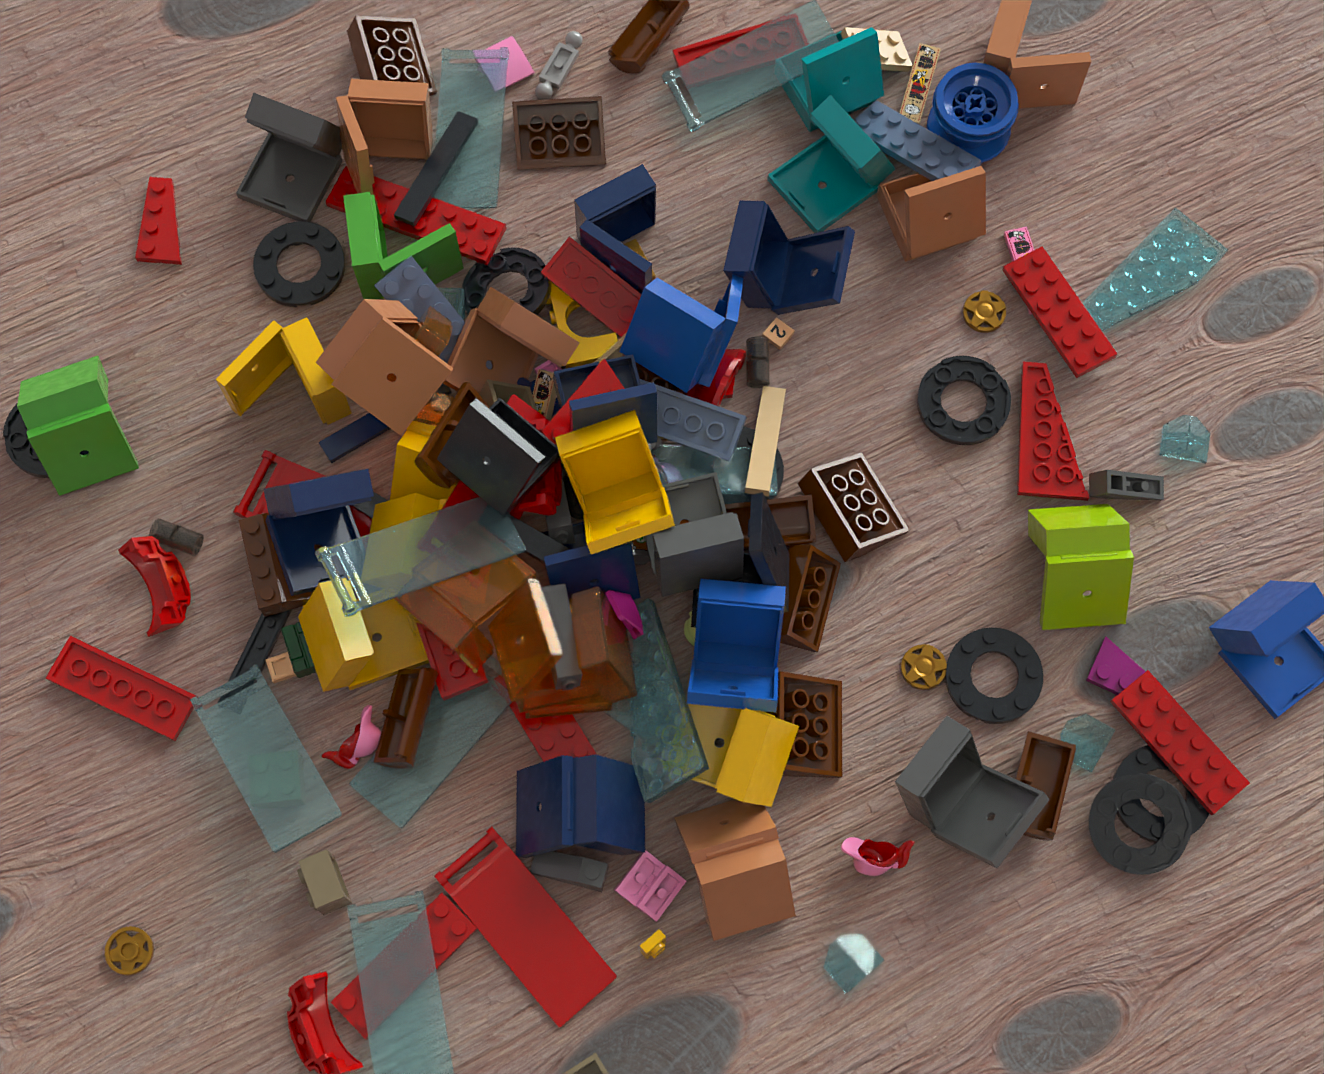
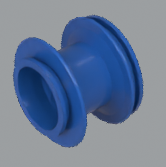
(976, 94)

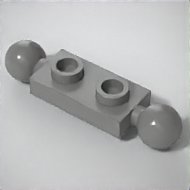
(559, 65)

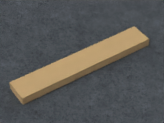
(765, 441)

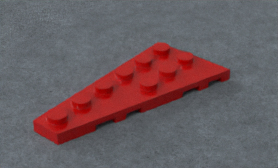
(1045, 448)

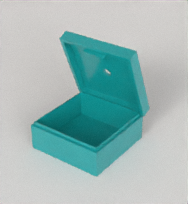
(844, 70)
(841, 159)

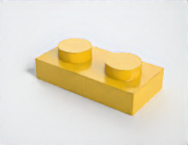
(653, 945)

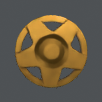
(984, 311)
(923, 667)
(129, 951)

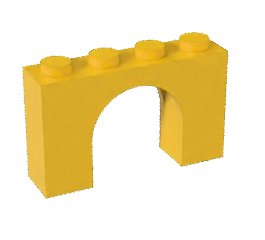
(589, 347)

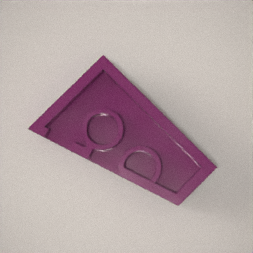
(1113, 668)

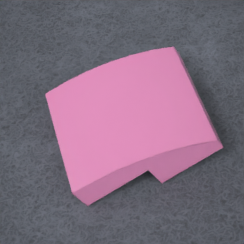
(518, 65)
(650, 885)

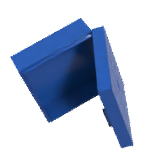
(681, 336)
(1272, 626)
(737, 645)

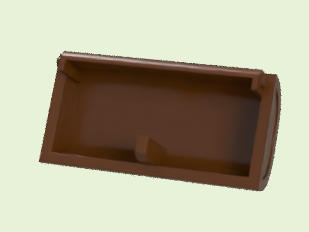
(646, 34)
(427, 458)
(792, 515)
(405, 718)
(1046, 767)

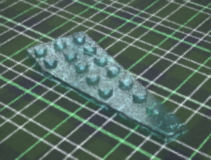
(1161, 266)
(663, 729)

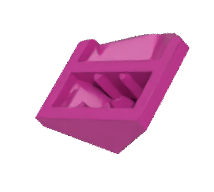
(626, 612)

